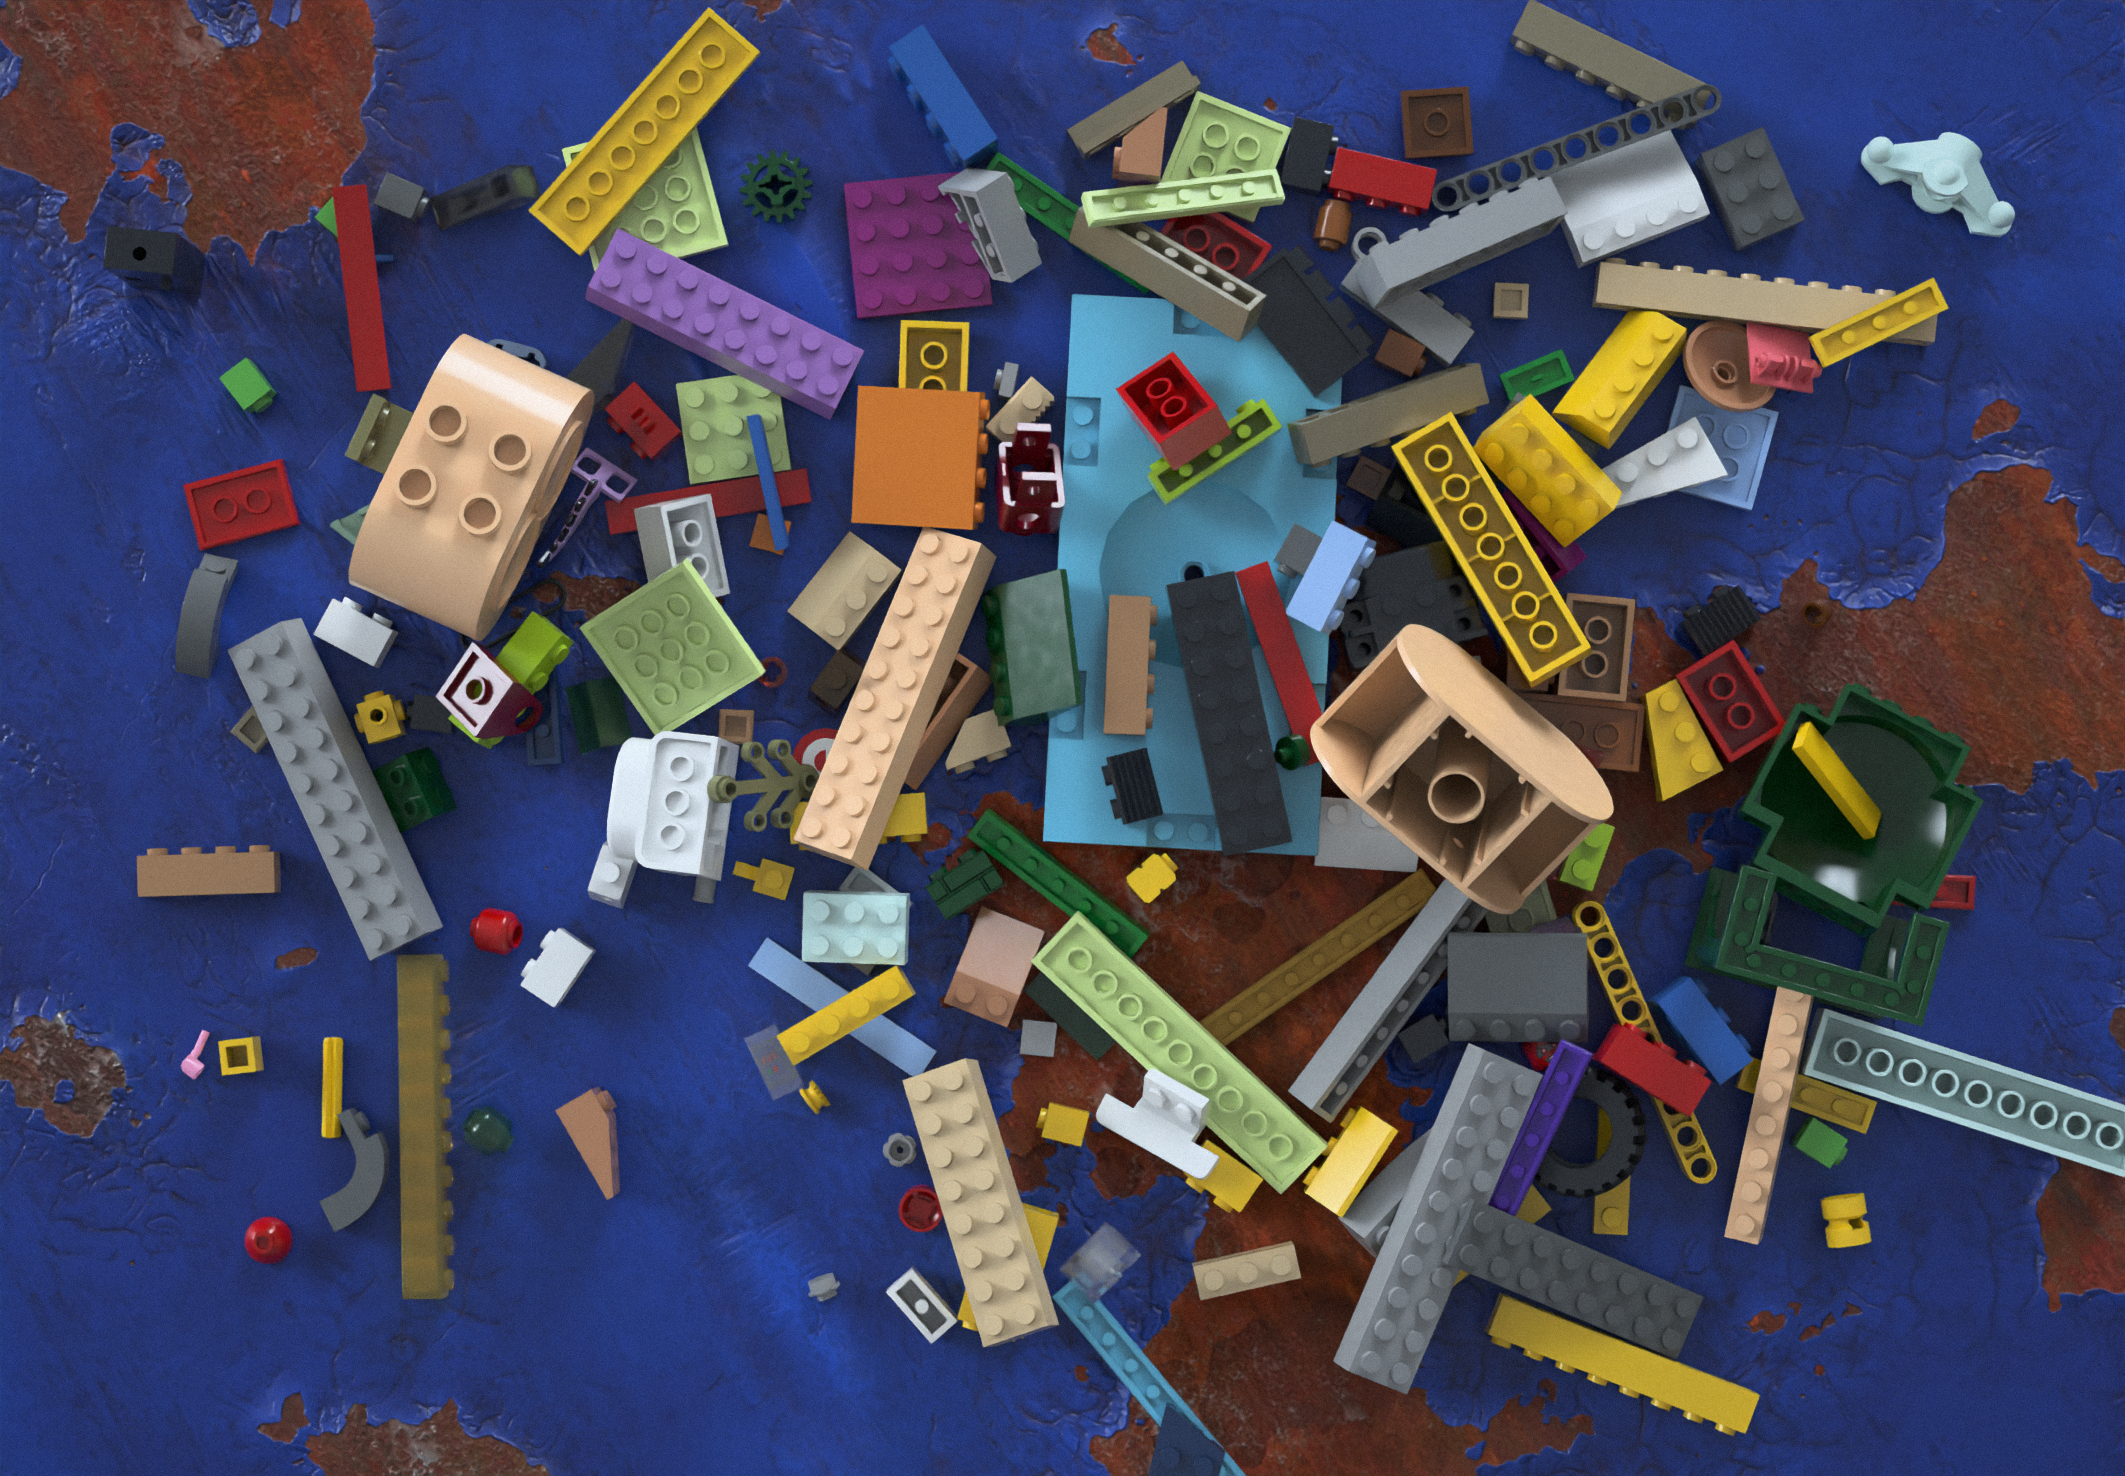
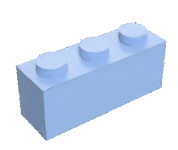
(1331, 578)

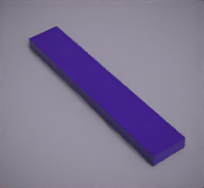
(1540, 1125)

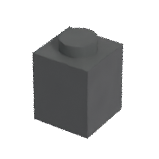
(402, 198)
(1297, 552)

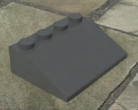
(1518, 987)

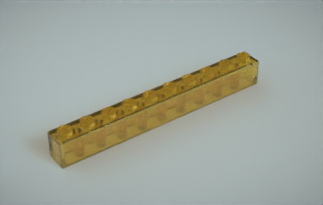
(423, 1126)

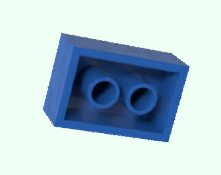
(1702, 1028)

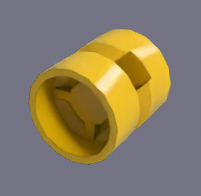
(1845, 1220)

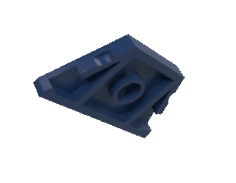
(1184, 1449)

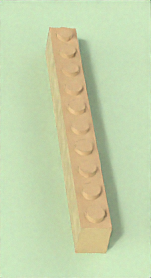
(1739, 299)

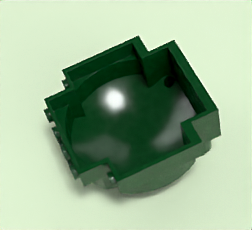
(1907, 775)

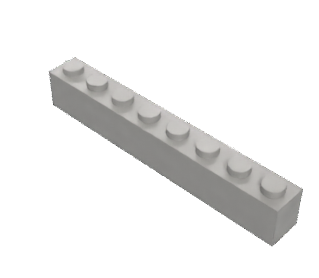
(1385, 1002)

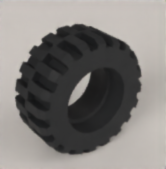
(1625, 1145)

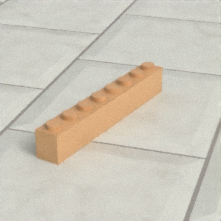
(1769, 1116)

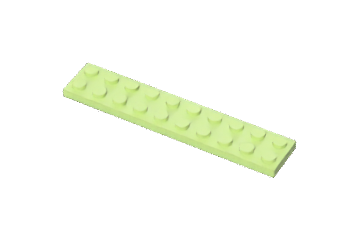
(1173, 1042)

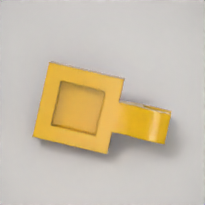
(770, 879)

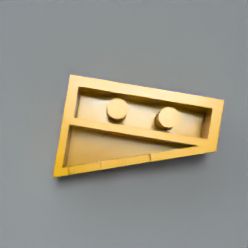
(1676, 742)

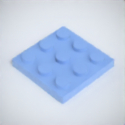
(1737, 439)

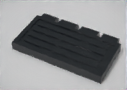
(1304, 324)

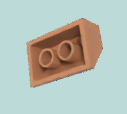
(1141, 152)

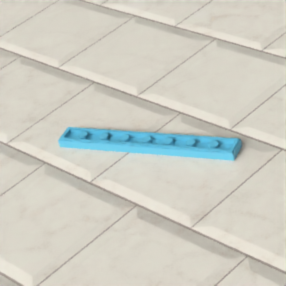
(1129, 1362)

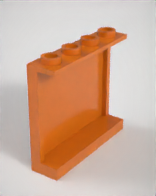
(919, 457)

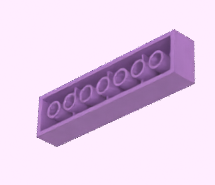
(723, 324)

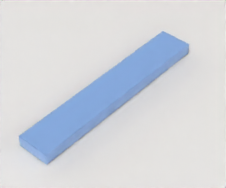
(820, 991)

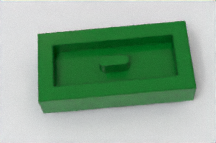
(1537, 376)

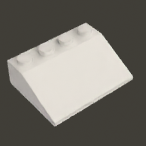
(1628, 198)

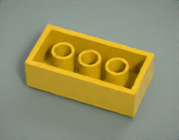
(934, 355)
(1547, 471)

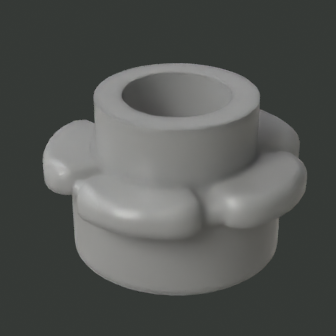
(895, 1141)
(823, 1287)

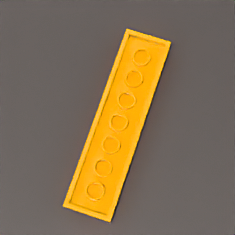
(644, 132)

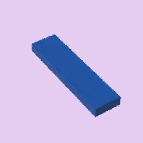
(768, 482)

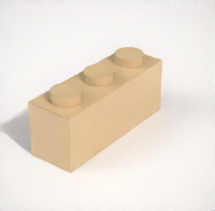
(1246, 1270)

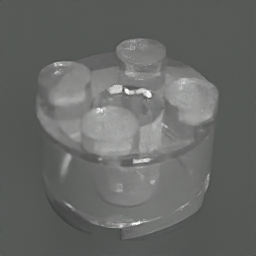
(1100, 1262)

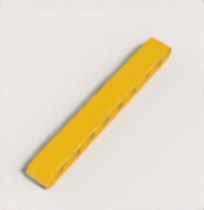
(1616, 999)

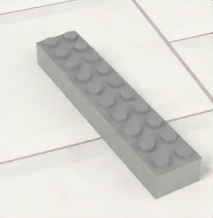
(335, 788)
(1457, 1163)

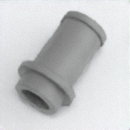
(704, 890)

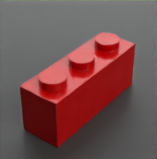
(1381, 182)

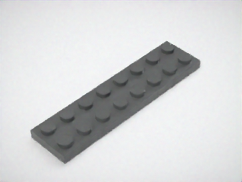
(1572, 1278)

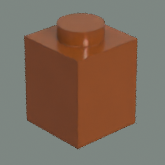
(1400, 355)

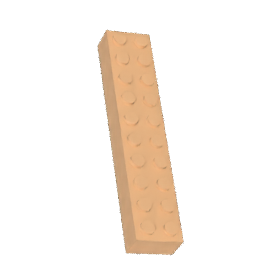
(895, 698)

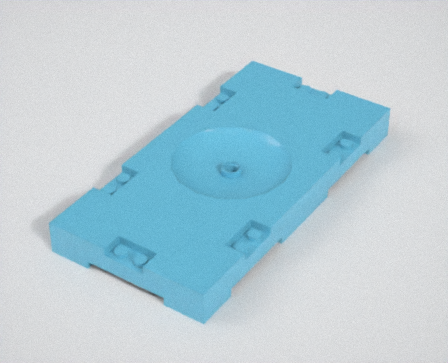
(1129, 544)

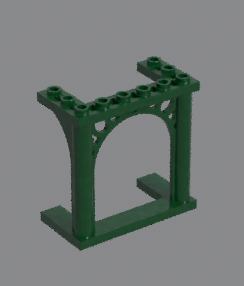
(1728, 945)

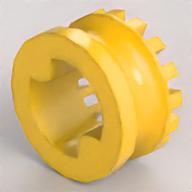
(814, 1097)

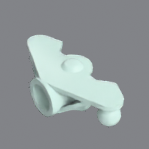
(1942, 177)

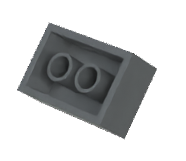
(1749, 189)

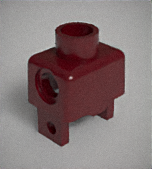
(1031, 499)

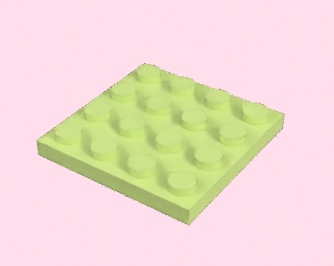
(672, 210)
(672, 648)

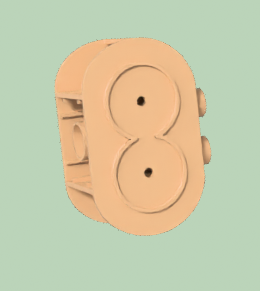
(471, 487)
(1460, 769)

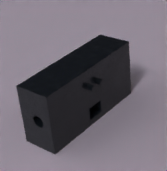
(154, 260)

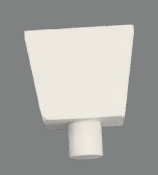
(611, 878)

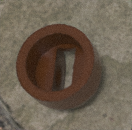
(1813, 620)

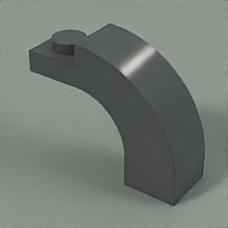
(201, 615)
(369, 1176)

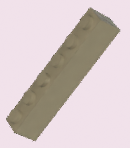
(1602, 60)
(1173, 274)
(1387, 414)

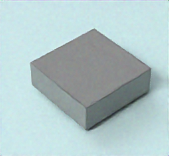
(1038, 1038)

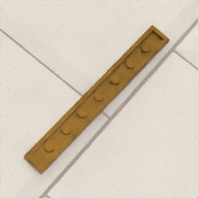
(1320, 958)

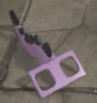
(590, 493)

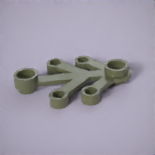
(799, 781)

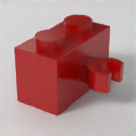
(643, 422)

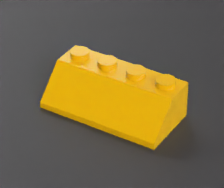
(1622, 376)

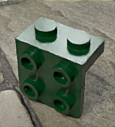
(414, 789)

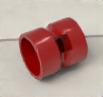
(920, 1208)

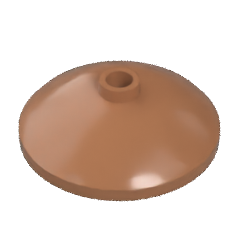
(1719, 367)

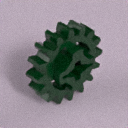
(760, 187)

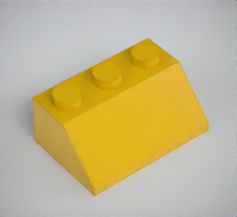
(1349, 1160)

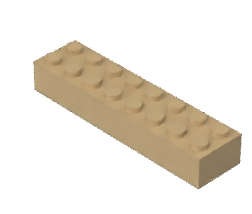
(980, 1202)

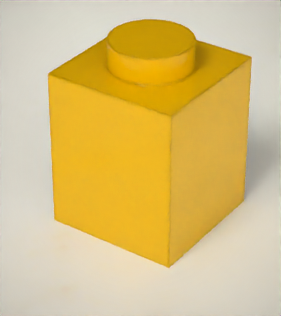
(241, 1055)
(1063, 1123)

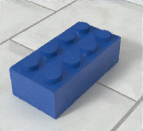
(943, 98)

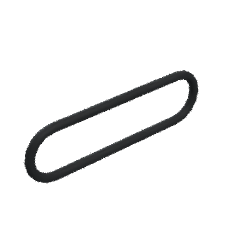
(518, 596)

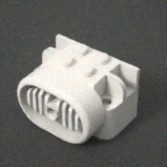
(662, 803)

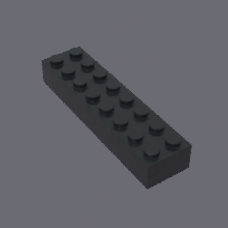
(1228, 713)

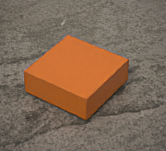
(762, 535)

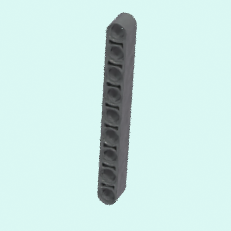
(1589, 137)

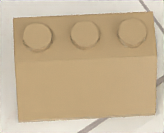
(845, 591)

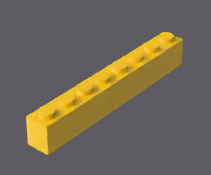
(1622, 1363)

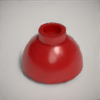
(268, 1240)

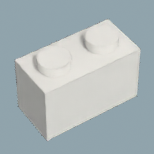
(355, 632)
(557, 966)
(922, 1304)

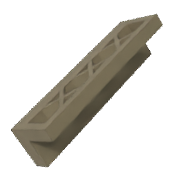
(1132, 109)

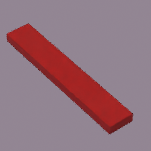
(361, 287)
(728, 498)
(1280, 650)

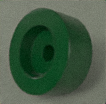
(1292, 752)

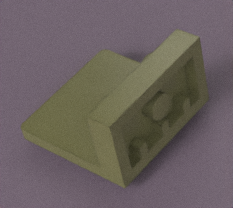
(378, 434)

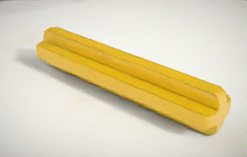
(332, 1086)

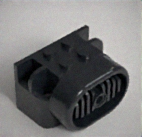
(1404, 589)

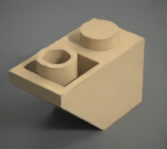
(978, 739)

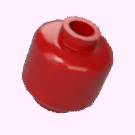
(496, 931)

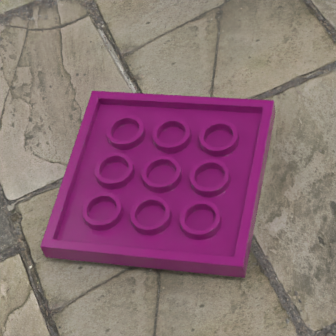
(911, 249)

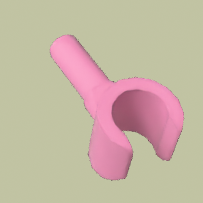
(191, 1064)

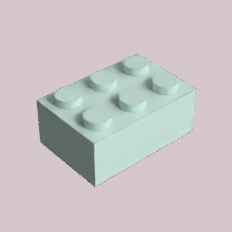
(855, 927)

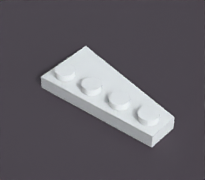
(1666, 464)

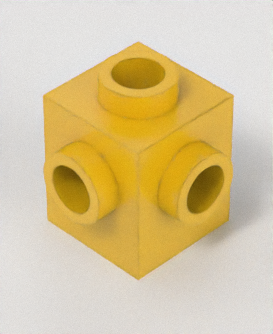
(391, 724)

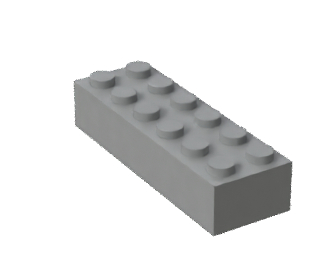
(1460, 242)

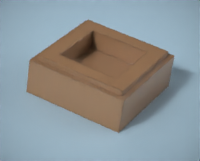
(736, 725)

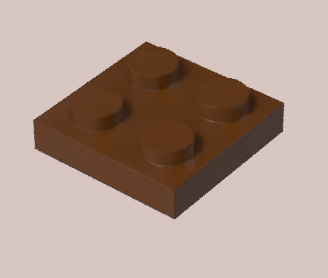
(1436, 123)

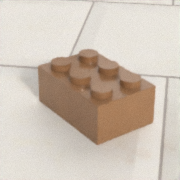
(1608, 629)

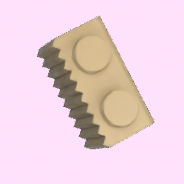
(1024, 407)

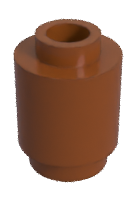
(1332, 225)

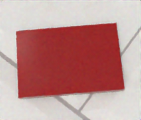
(241, 505)

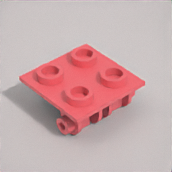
(1781, 358)

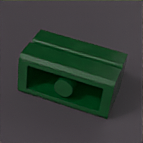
(964, 884)

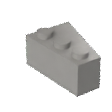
(996, 220)

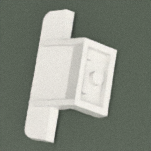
(1164, 1123)

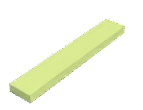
(1182, 198)

